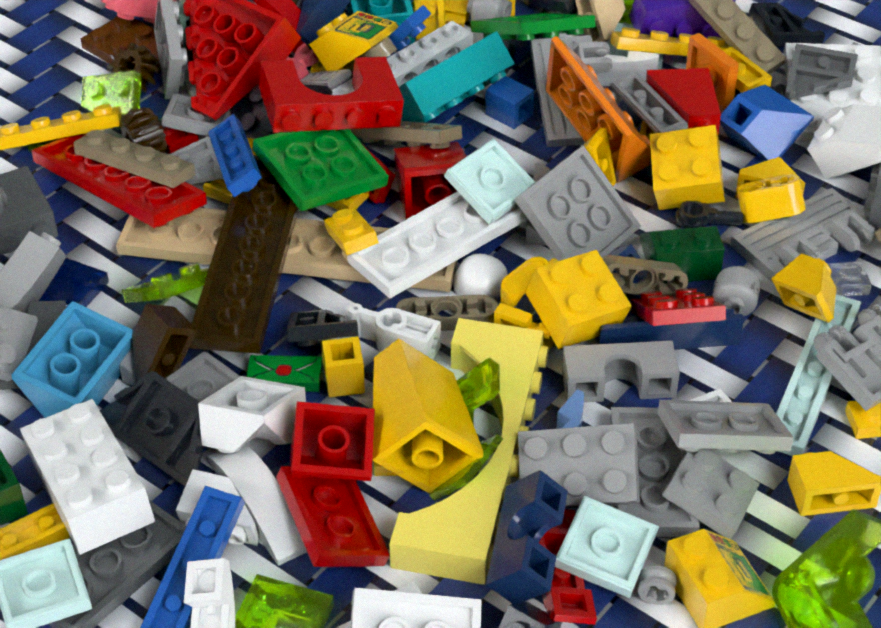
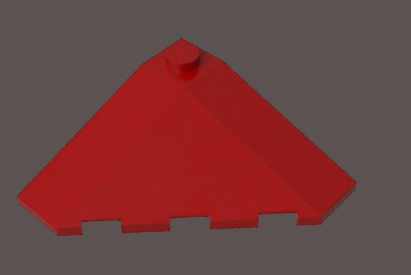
(228, 50)

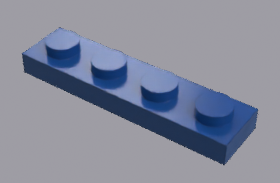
(234, 156)
(202, 540)

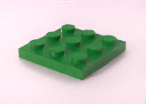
(531, 25)
(320, 165)

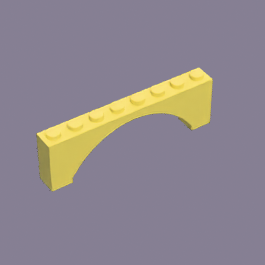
(459, 533)

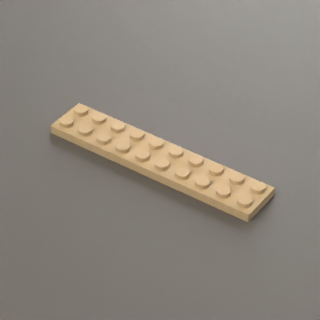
(310, 251)

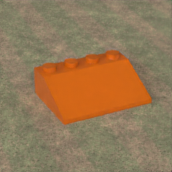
(593, 107)

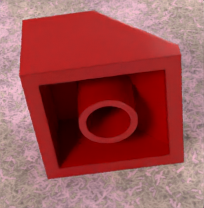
(332, 441)

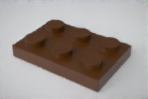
(120, 32)

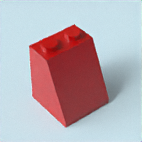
(421, 175)

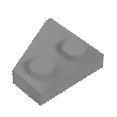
(204, 160)

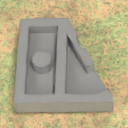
(15, 338)

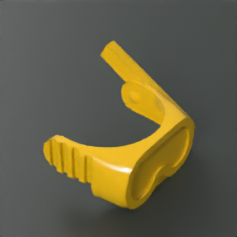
(516, 282)

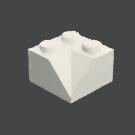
(248, 411)

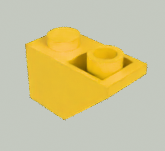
(343, 366)

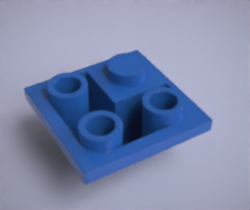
(764, 122)

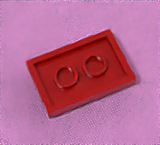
(683, 308)
(333, 520)

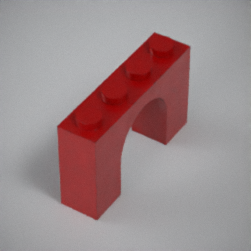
(297, 108)

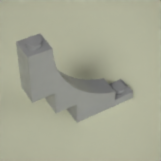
(30, 271)

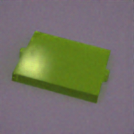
(465, 475)

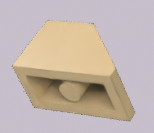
(606, 14)

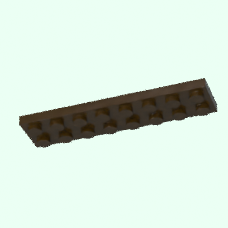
(245, 269)

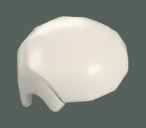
(479, 276)

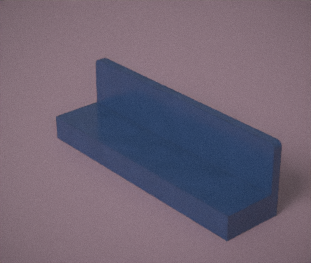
(683, 335)

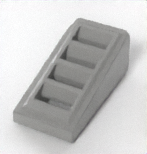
(327, 78)

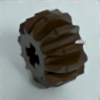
(138, 60)
(143, 128)

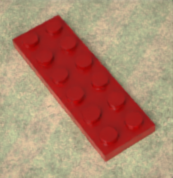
(133, 194)

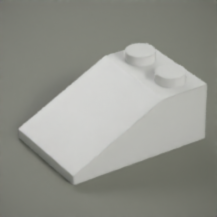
(847, 140)

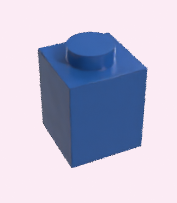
(509, 102)

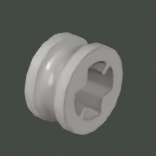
(657, 585)

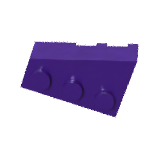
(670, 17)

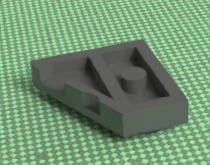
(819, 71)

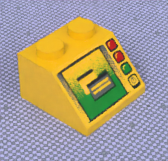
(349, 38)
(715, 579)

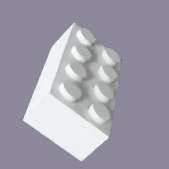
(87, 476)

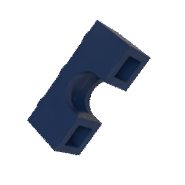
(518, 563)

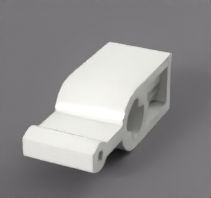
(394, 323)

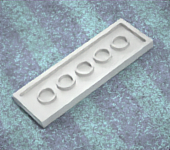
(428, 243)

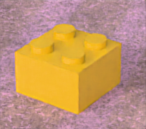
(686, 167)
(577, 298)

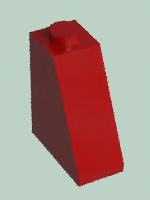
(688, 93)

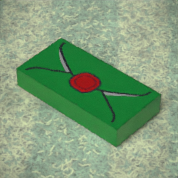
(291, 370)

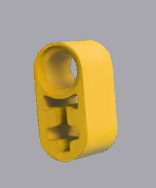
(771, 198)

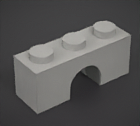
(645, 364)

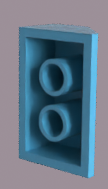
(74, 360)

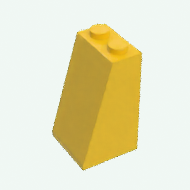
(420, 418)

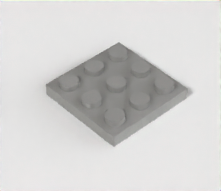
(577, 208)

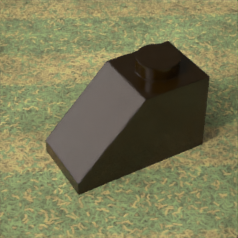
(161, 340)

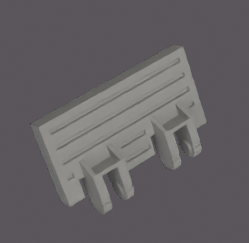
(556, 126)
(815, 232)
(855, 357)

